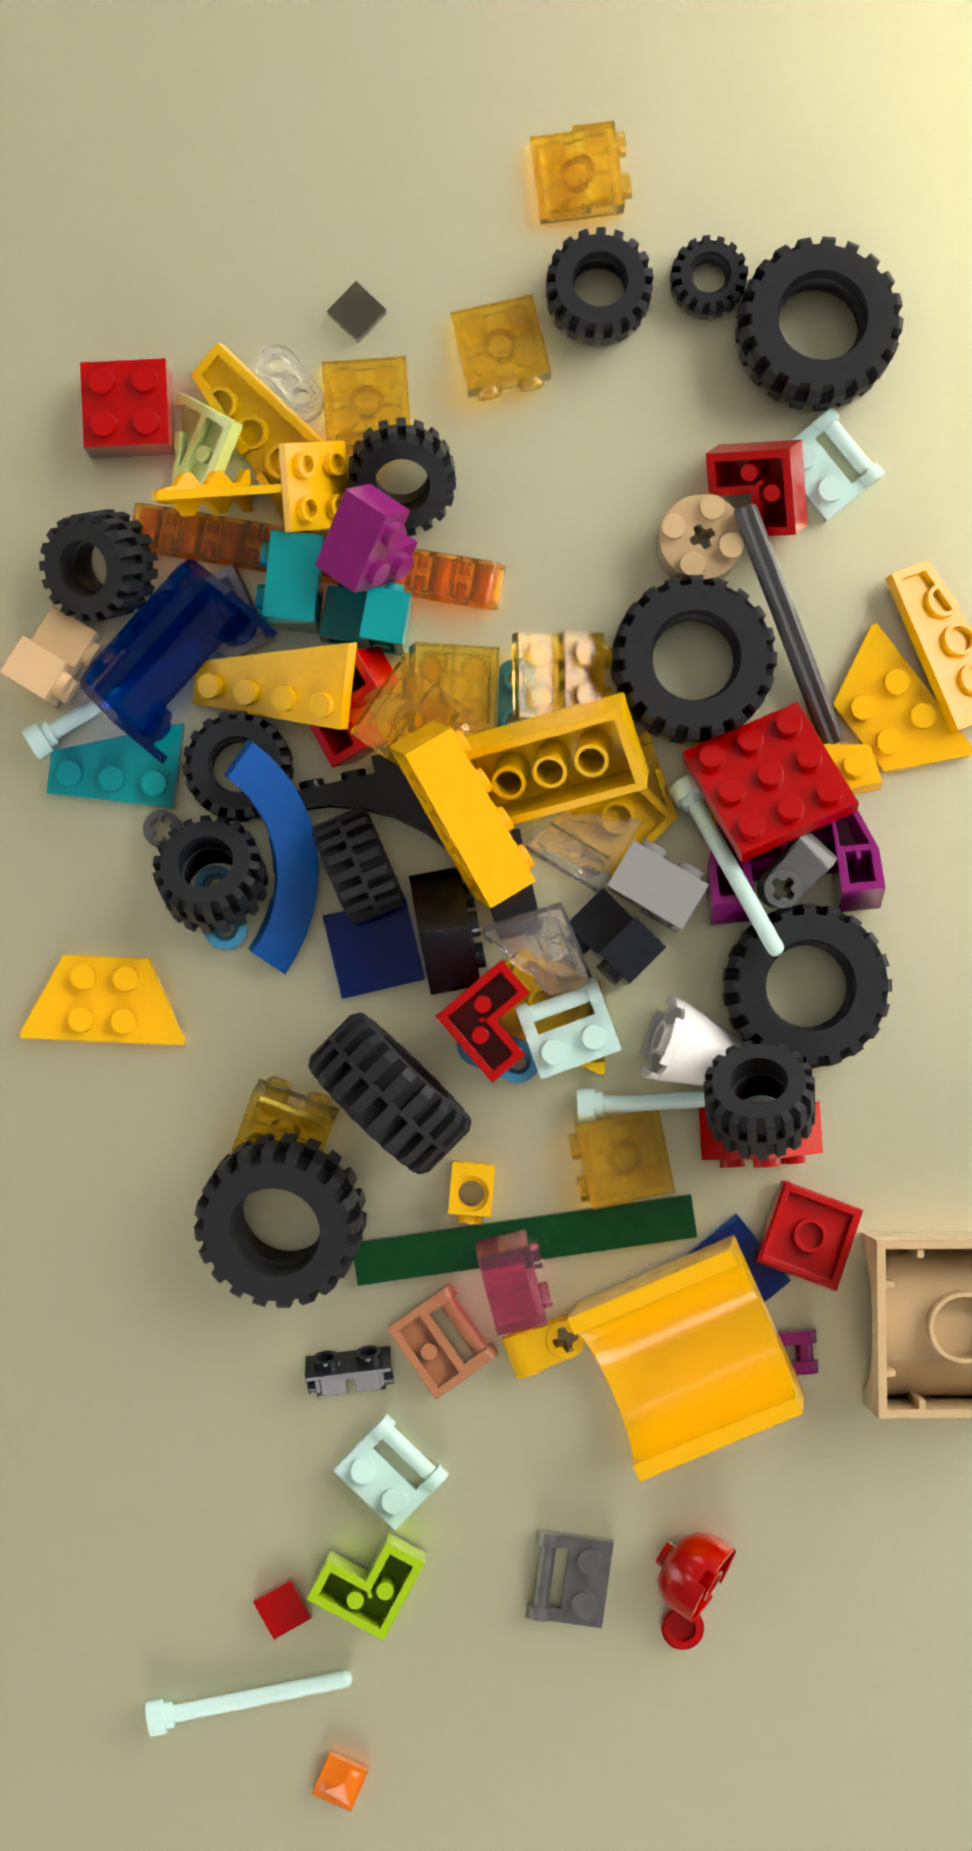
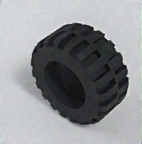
(828, 270)
(728, 614)
(864, 974)
(389, 1093)
(262, 1269)

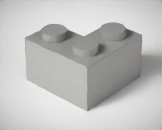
(658, 886)

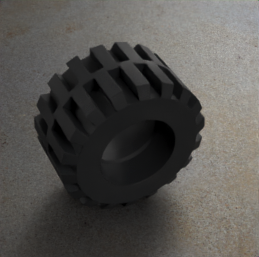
(604, 253)
(413, 444)
(71, 572)
(210, 742)
(197, 847)
(358, 865)
(766, 1126)

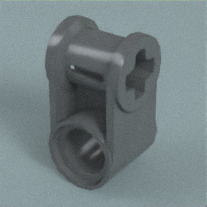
(800, 865)

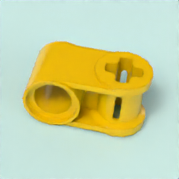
(538, 1349)

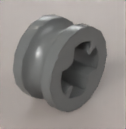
(148, 830)

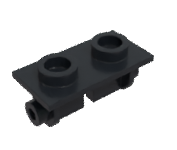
(368, 1366)

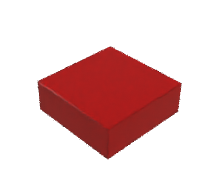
(282, 1608)

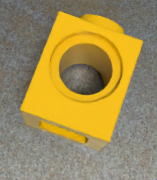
(471, 1171)

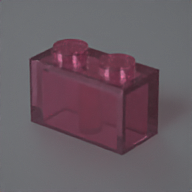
(512, 1282)

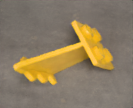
(310, 486)

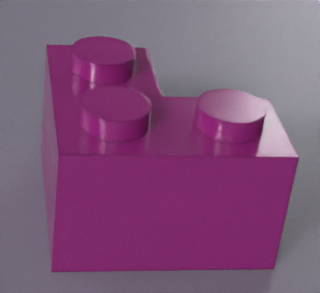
(367, 540)

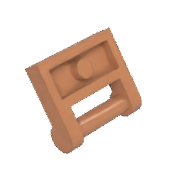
(430, 1349)

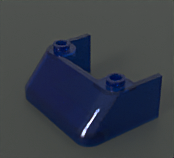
(165, 649)

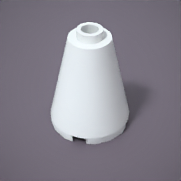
(684, 1044)

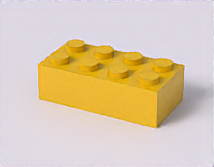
(562, 759)
(463, 813)

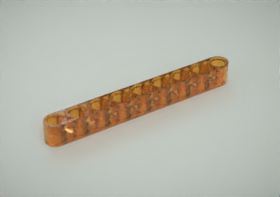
(239, 542)

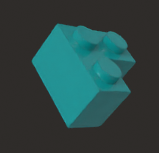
(292, 583)
(369, 617)

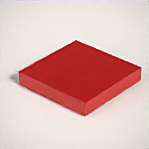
(808, 1235)

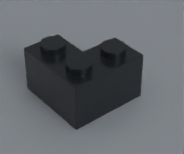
(447, 930)
(615, 938)

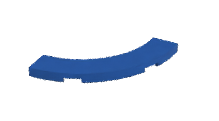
(292, 854)

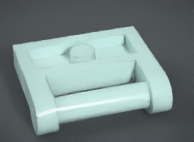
(825, 483)
(571, 1043)
(380, 1482)

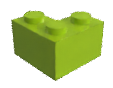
(369, 1596)

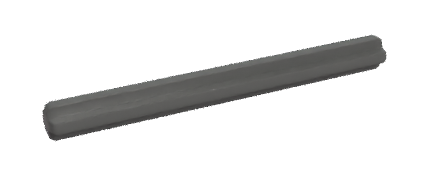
(788, 624)

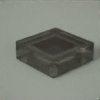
(356, 312)

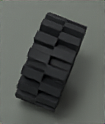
(708, 252)

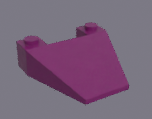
(855, 874)

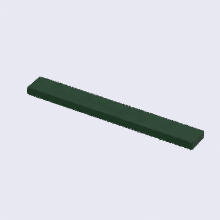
(555, 1233)

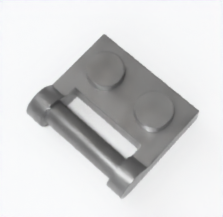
(584, 1578)

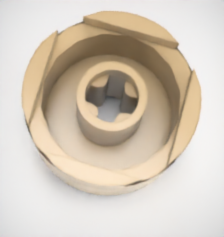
(710, 518)

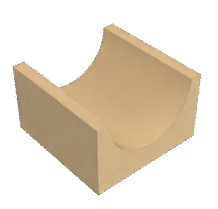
(920, 1324)

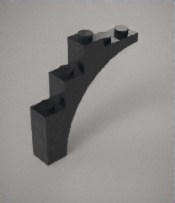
(390, 795)

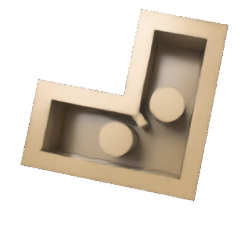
(53, 658)

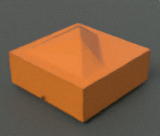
(340, 1781)

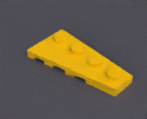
(265, 418)
(288, 685)

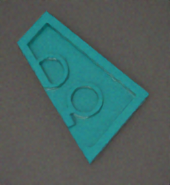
(119, 771)

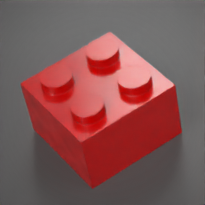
(127, 408)

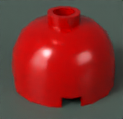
(692, 1572)

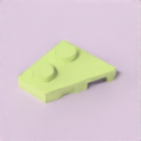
(205, 438)

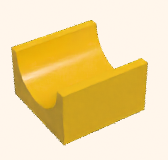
(690, 1357)

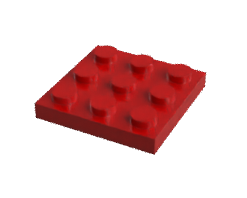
(770, 781)

